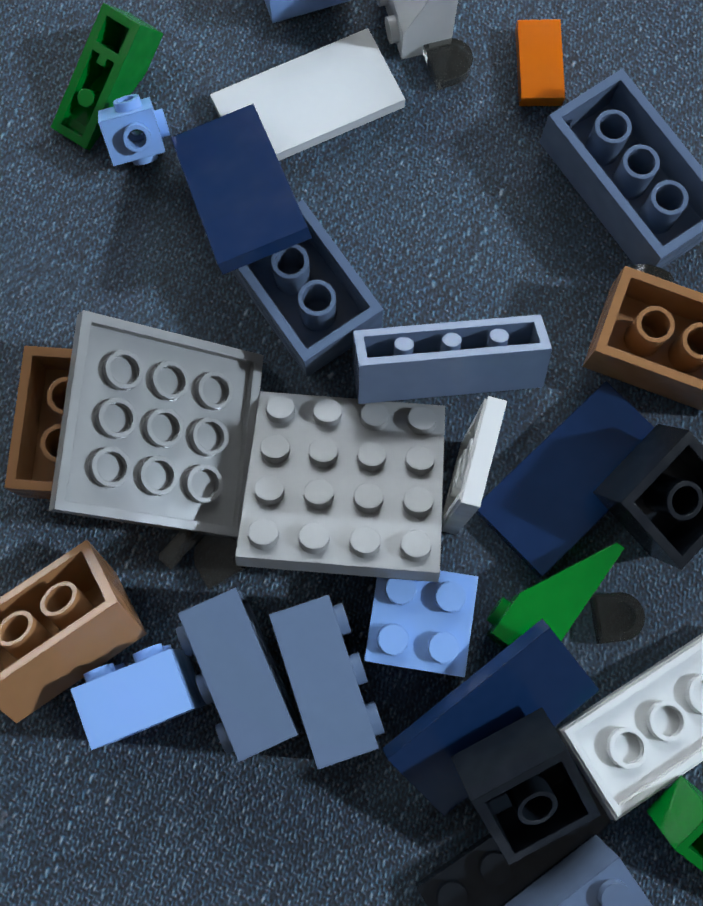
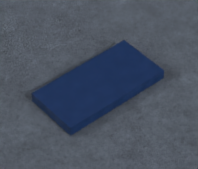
(240, 189)
(550, 495)
(516, 682)

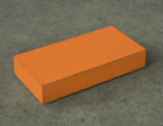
(540, 62)

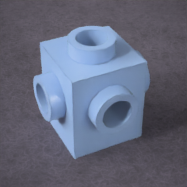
(129, 145)

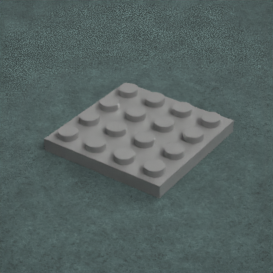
(155, 428)
(344, 487)

